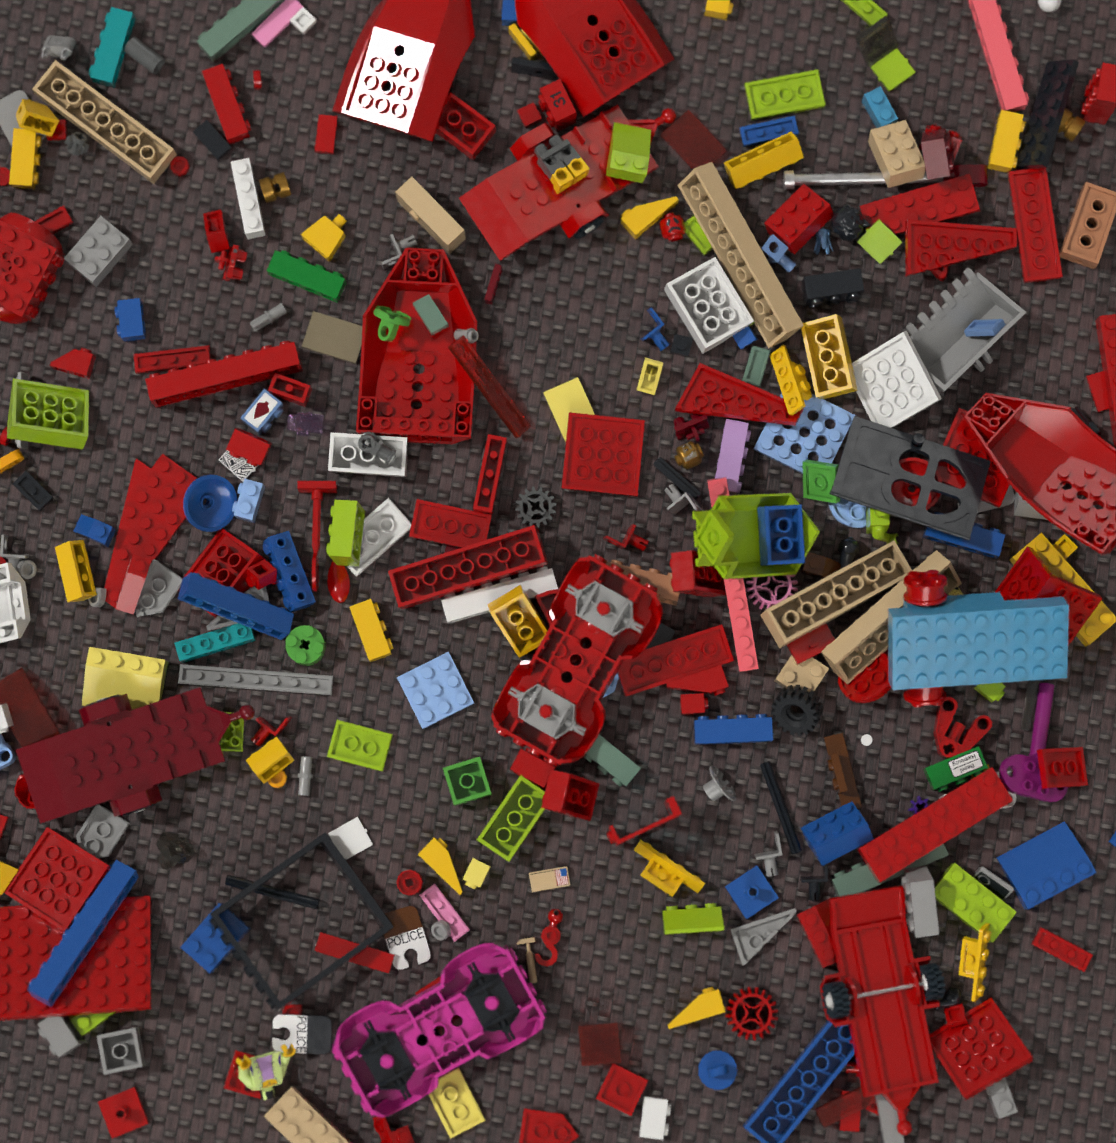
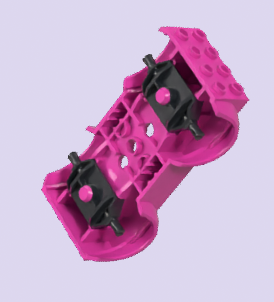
(381, 1043)

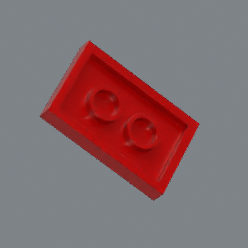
(1062, 767)

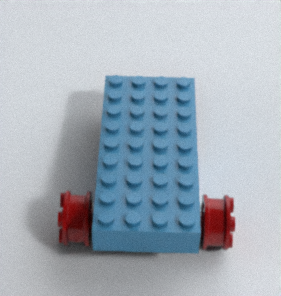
(971, 639)

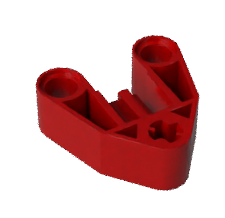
(942, 723)

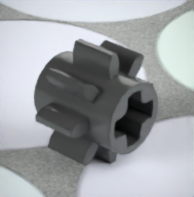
(77, 143)

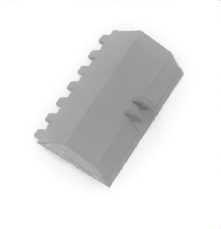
(942, 337)

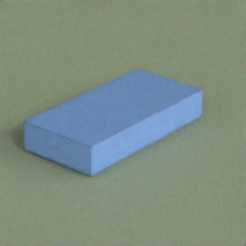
(986, 327)

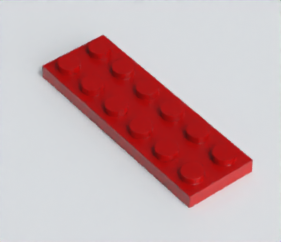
(930, 203)
(1035, 225)
(675, 660)

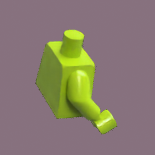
(878, 524)

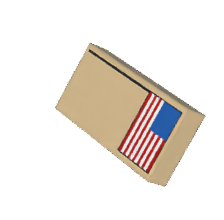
(549, 879)

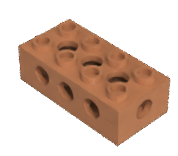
(1095, 237)

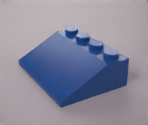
(1046, 865)

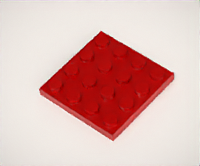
(963, 439)
(603, 454)
(56, 879)
(981, 1050)

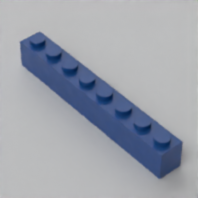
(83, 933)

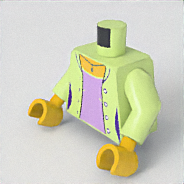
(265, 1070)

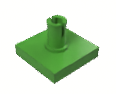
(818, 480)

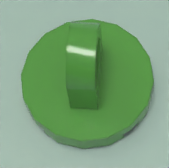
(391, 321)

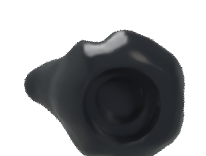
(951, 998)

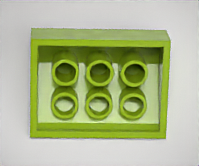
(48, 414)

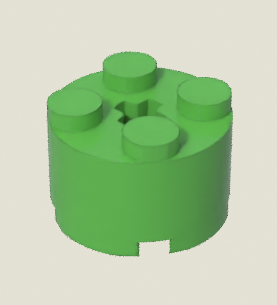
(316, 647)

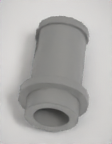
(470, 334)

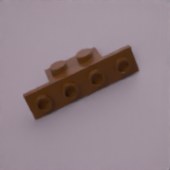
(842, 770)

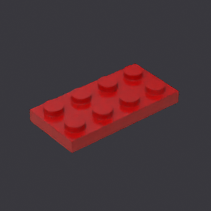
(448, 524)

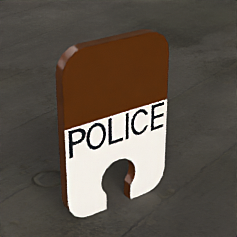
(406, 935)

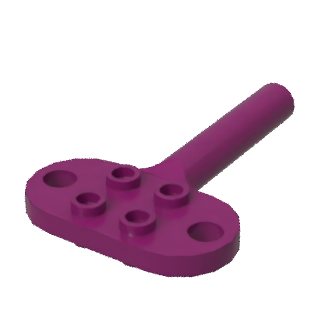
(1025, 769)

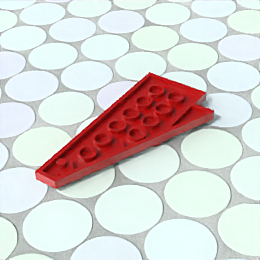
(149, 517)

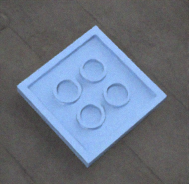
(435, 690)

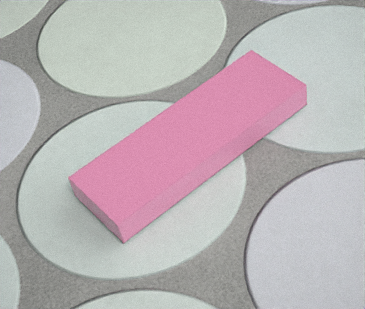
(276, 22)
(444, 911)

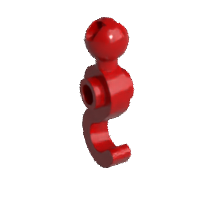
(550, 936)

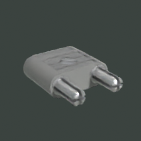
(58, 46)

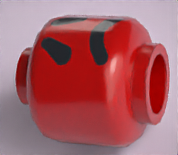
(672, 227)

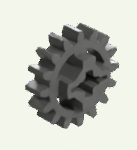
(525, 499)

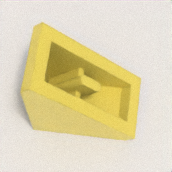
(650, 376)

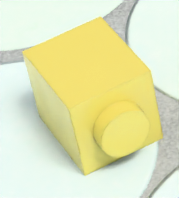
(476, 874)

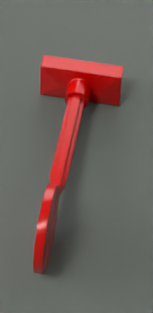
(317, 489)

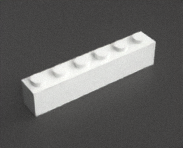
(475, 602)

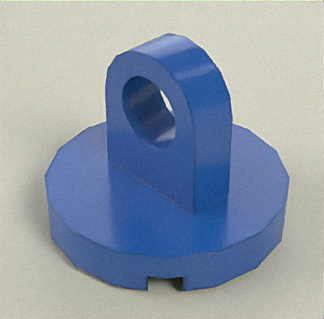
(717, 1070)

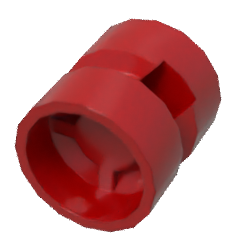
(409, 882)

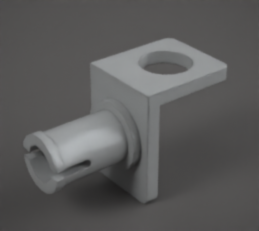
(399, 247)
(680, 501)
(14, 559)
(769, 857)

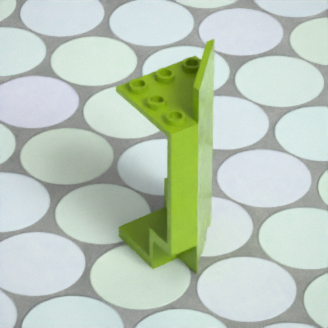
(730, 536)

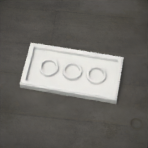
(380, 532)

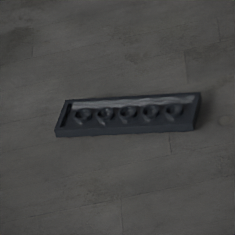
(1047, 114)

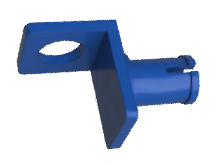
(655, 334)

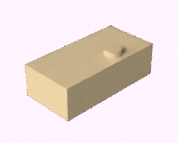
(430, 215)

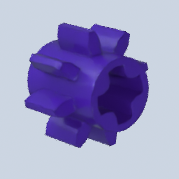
(919, 801)

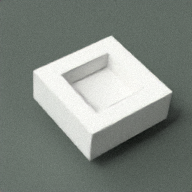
(303, 20)

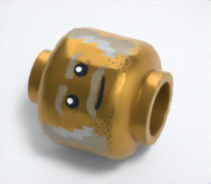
(689, 455)

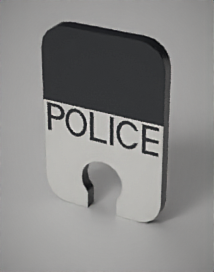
(307, 1033)

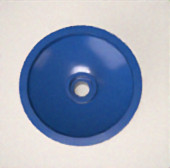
(217, 510)

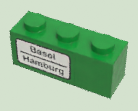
(955, 769)

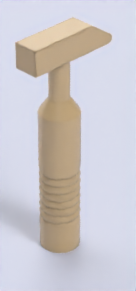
(530, 959)

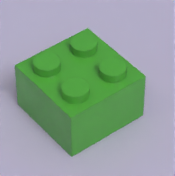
(467, 781)

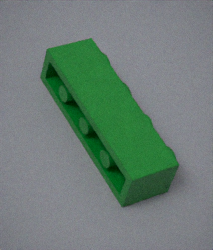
(306, 276)

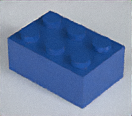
(781, 534)
(837, 833)
(205, 942)

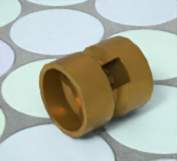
(1070, 125)
(268, 189)

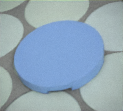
(849, 513)

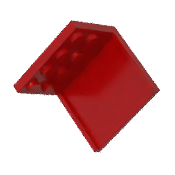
(1033, 580)

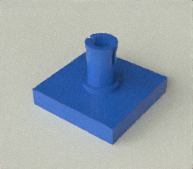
(751, 892)

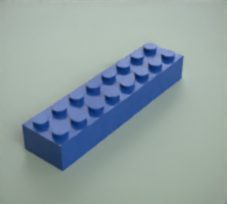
(802, 1084)

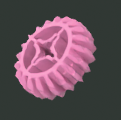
(773, 595)

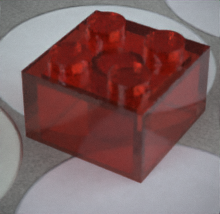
(599, 1044)

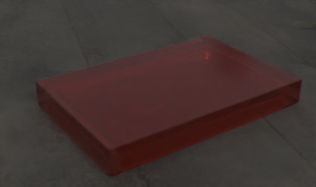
(693, 141)

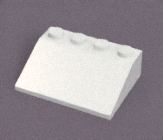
(708, 305)

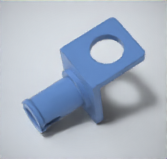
(778, 255)

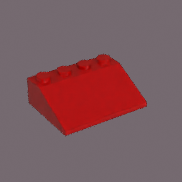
(226, 562)

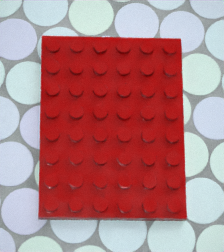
(108, 980)

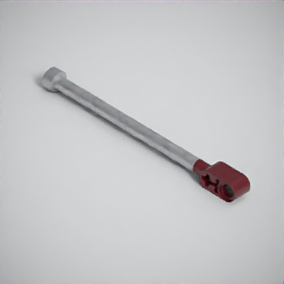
(977, 172)

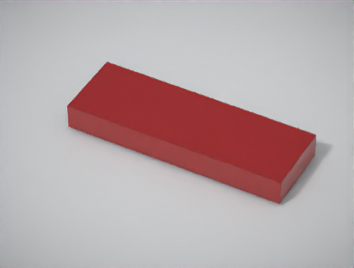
(1062, 949)

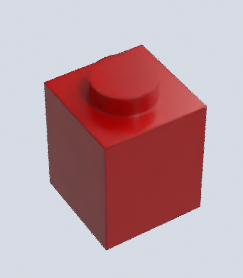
(693, 704)

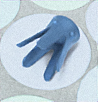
(823, 238)

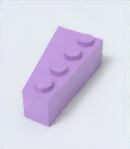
(732, 452)

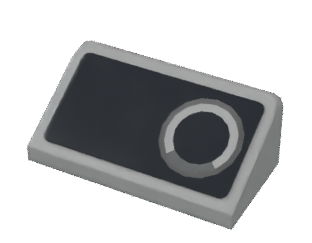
(993, 883)

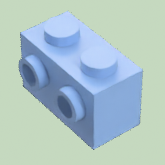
(248, 501)

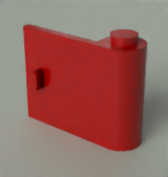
(816, 639)

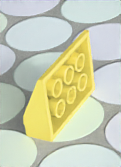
(123, 673)

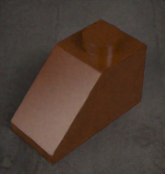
(819, 566)

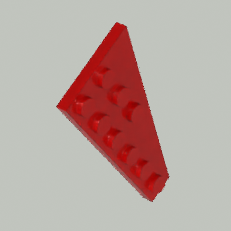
(942, 244)
(725, 396)

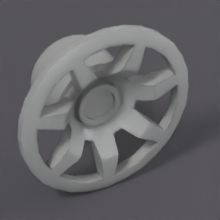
(716, 787)

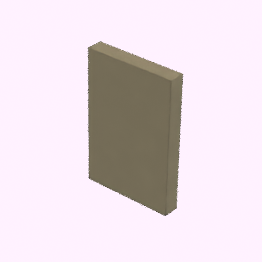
(333, 337)

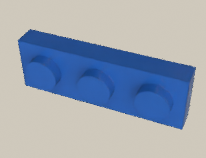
(767, 131)

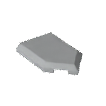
(158, 589)
(101, 832)

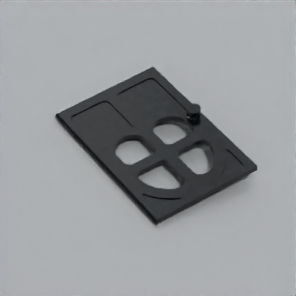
(872, 465)

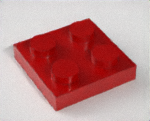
(621, 1089)

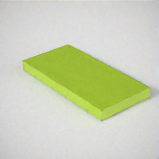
(784, 94)

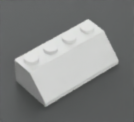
(348, 458)

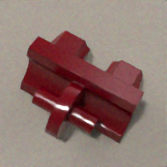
(692, 428)

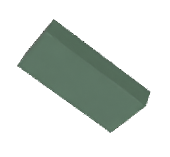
(430, 314)
(756, 366)

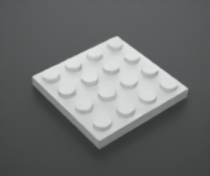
(894, 382)

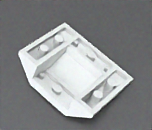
(13, 604)

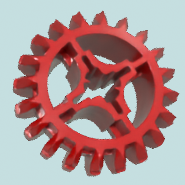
(764, 1001)

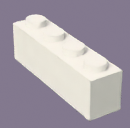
(248, 198)

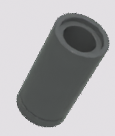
(144, 55)

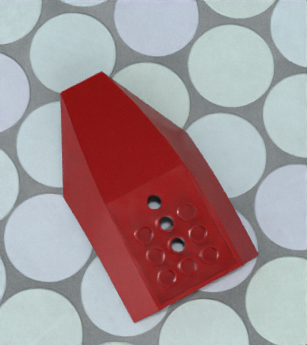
(434, 44)
(584, 59)
(388, 366)
(1047, 445)

